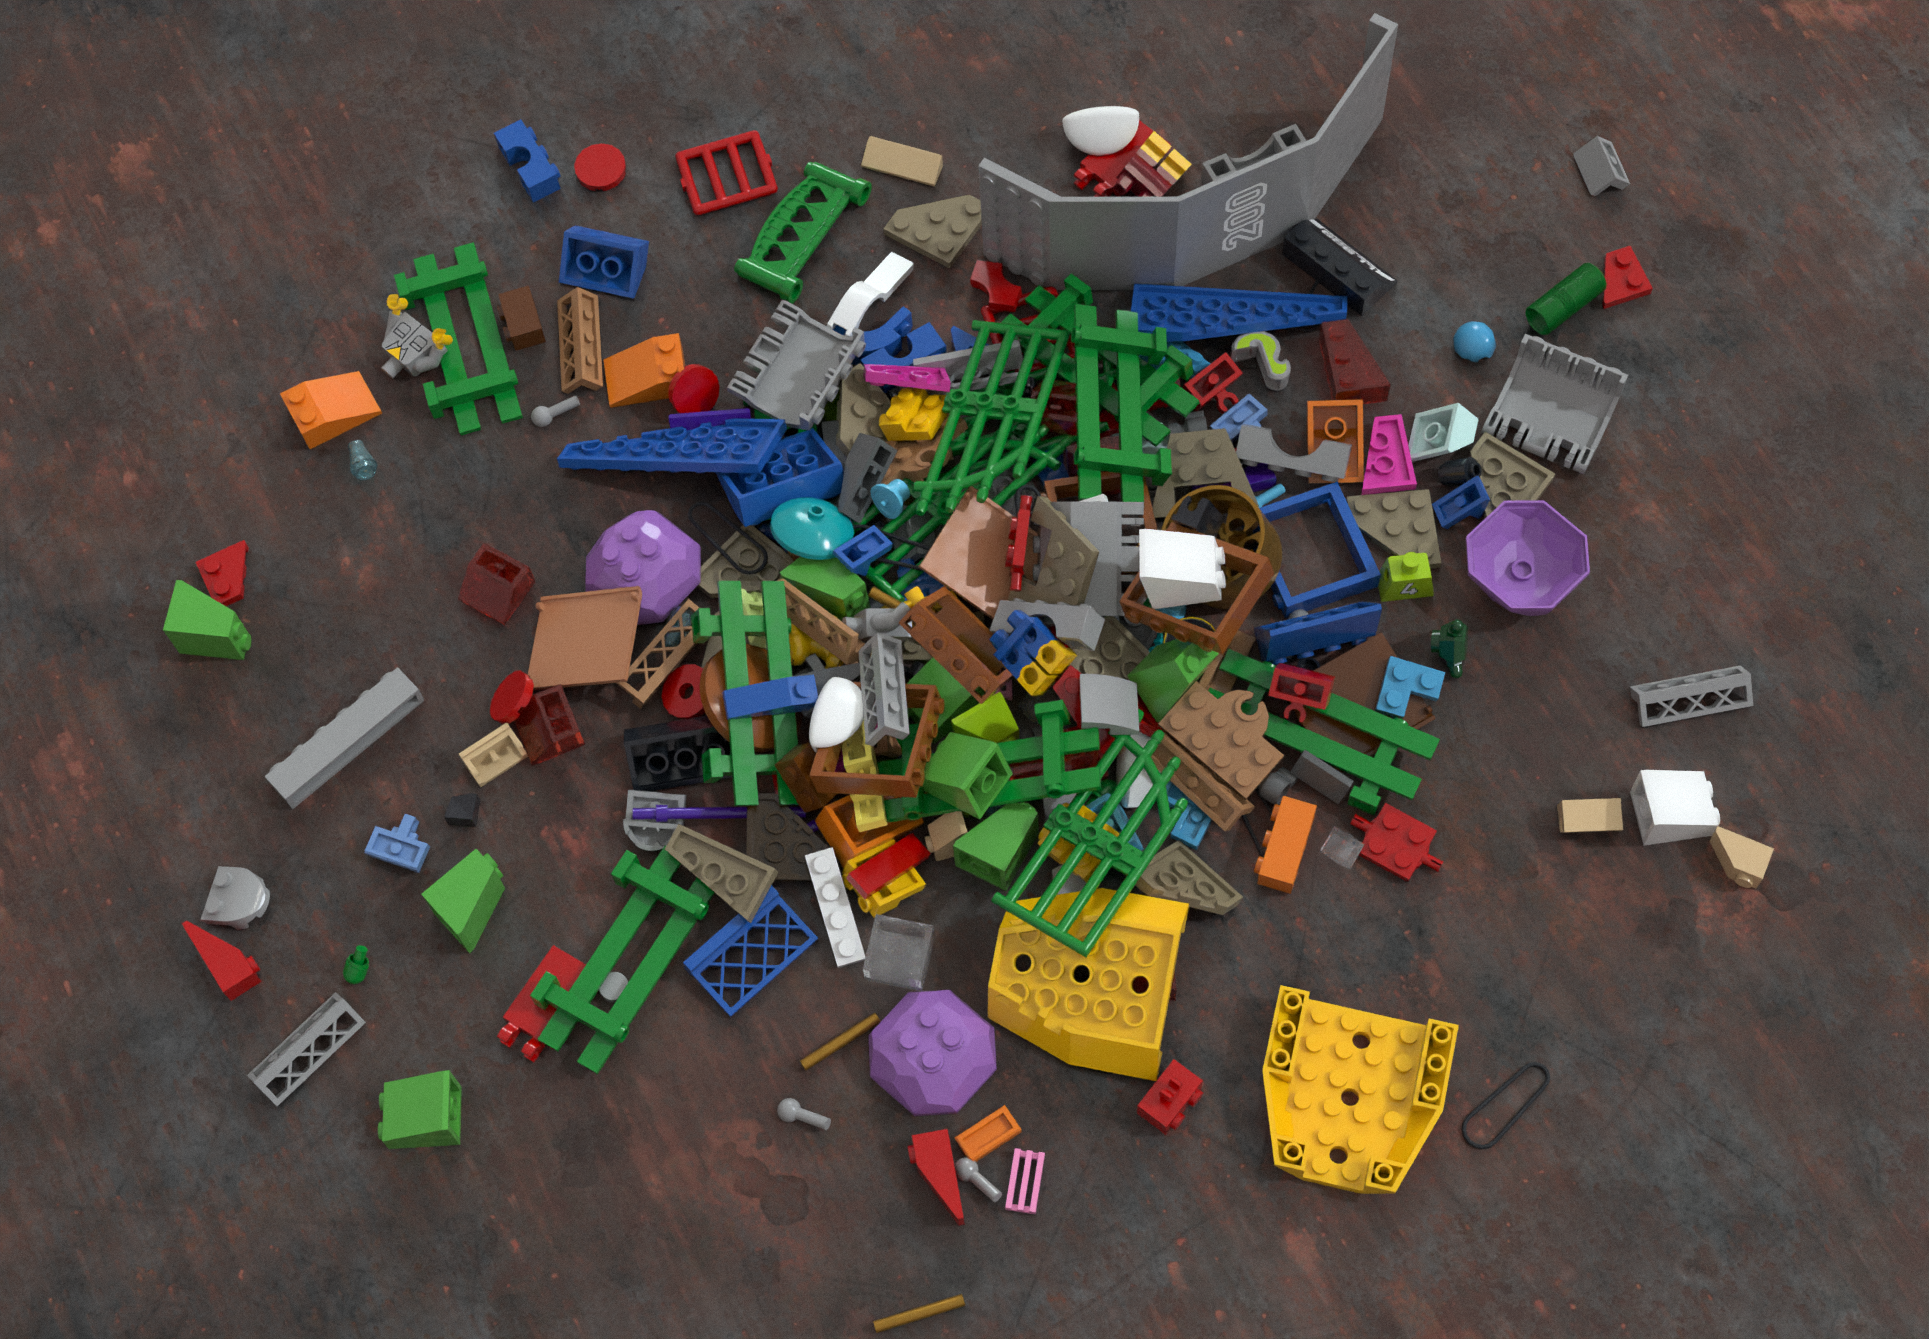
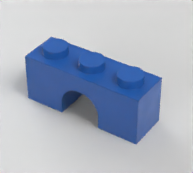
(518, 145)
(921, 343)

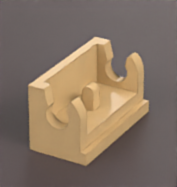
(493, 755)
(1590, 815)

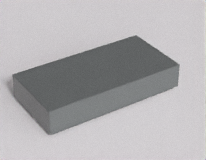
(1321, 776)

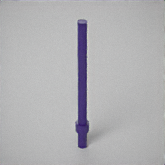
(663, 813)

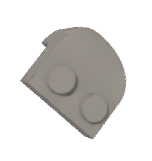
(648, 833)
(235, 898)

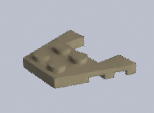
(1200, 460)
(1066, 564)

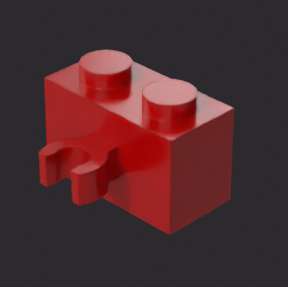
(1212, 383)
(1301, 688)
(1170, 1097)

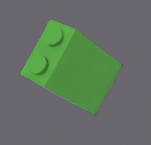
(829, 585)
(204, 625)
(1169, 674)
(955, 696)
(966, 773)
(998, 844)
(467, 897)
(421, 1111)

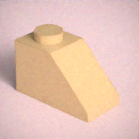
(944, 833)
(1741, 857)

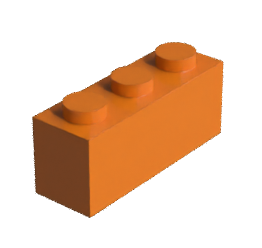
(1285, 844)

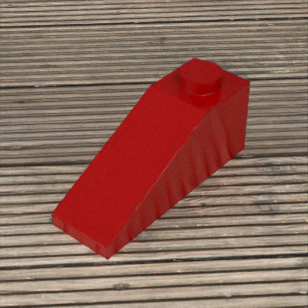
(227, 963)
(936, 1166)

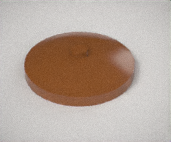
(713, 684)

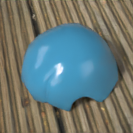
(1474, 341)

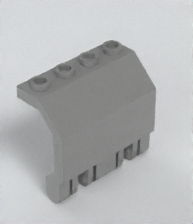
(796, 368)
(1557, 402)
(1103, 528)

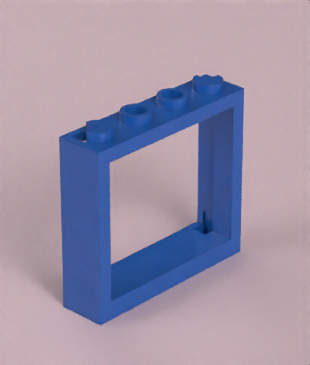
(1324, 595)

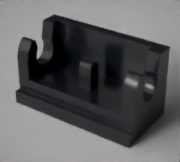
(1203, 519)

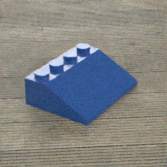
(796, 469)
(1317, 631)

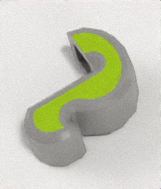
(1267, 352)

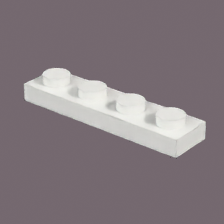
(835, 907)

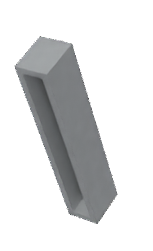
(344, 737)

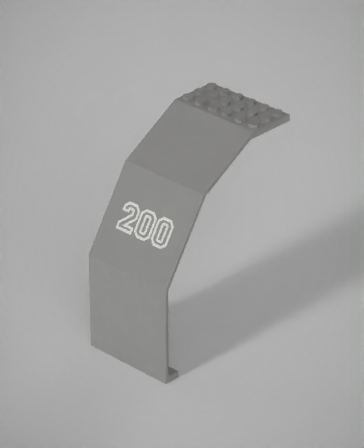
(1189, 236)

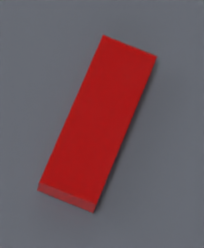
(888, 866)

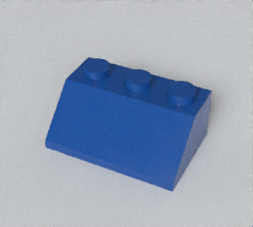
(603, 261)

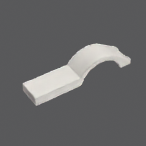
(862, 294)

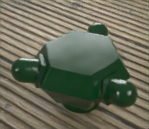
(1452, 645)

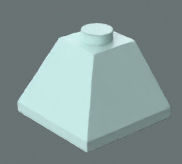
(1441, 431)

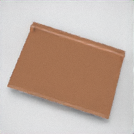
(973, 551)
(585, 638)

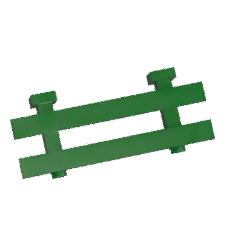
(1153, 383)
(460, 390)
(1129, 458)
(733, 627)
(1049, 747)
(1375, 771)
(575, 1004)

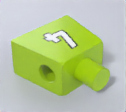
(1405, 577)

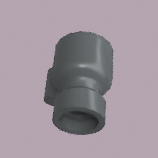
(1194, 422)
(1276, 785)

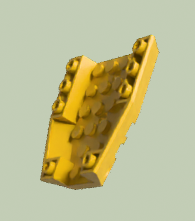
(1102, 1019)
(1397, 1084)

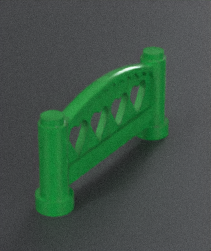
(781, 275)

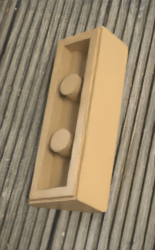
(902, 161)

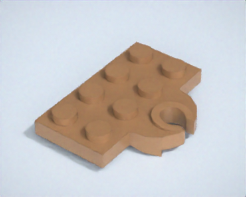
(914, 456)
(1224, 736)

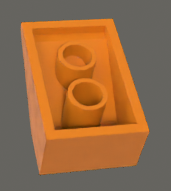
(643, 370)
(330, 406)
(1341, 423)
(840, 830)

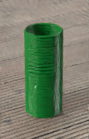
(1565, 298)

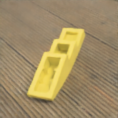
(861, 758)

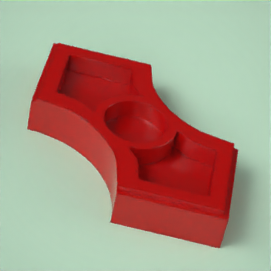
(990, 279)

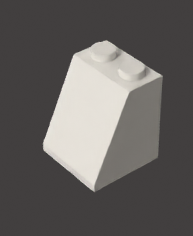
(1180, 568)
(1673, 805)

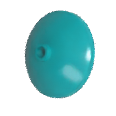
(810, 527)

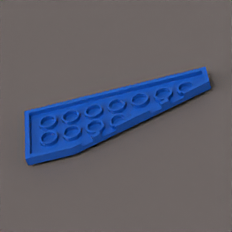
(1215, 312)
(726, 449)

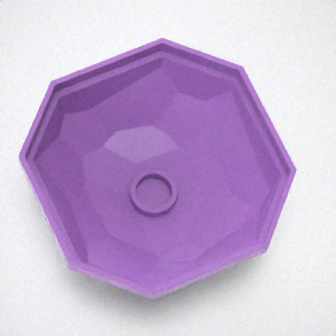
(649, 554)
(1527, 556)
(932, 1052)

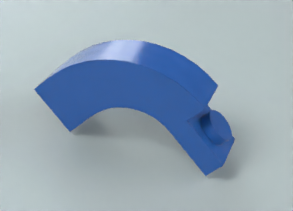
(886, 336)

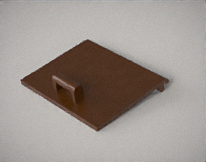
(1359, 679)

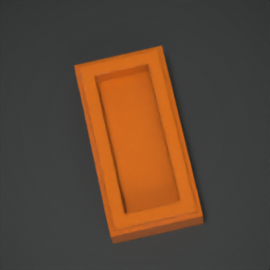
(988, 1134)

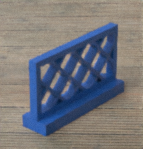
(733, 932)

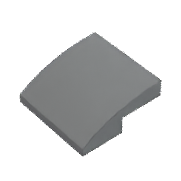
(1109, 704)

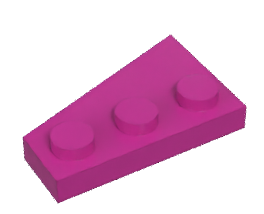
(907, 376)
(1389, 458)

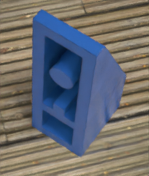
(771, 697)

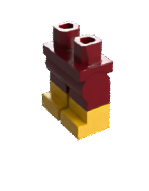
(1140, 173)

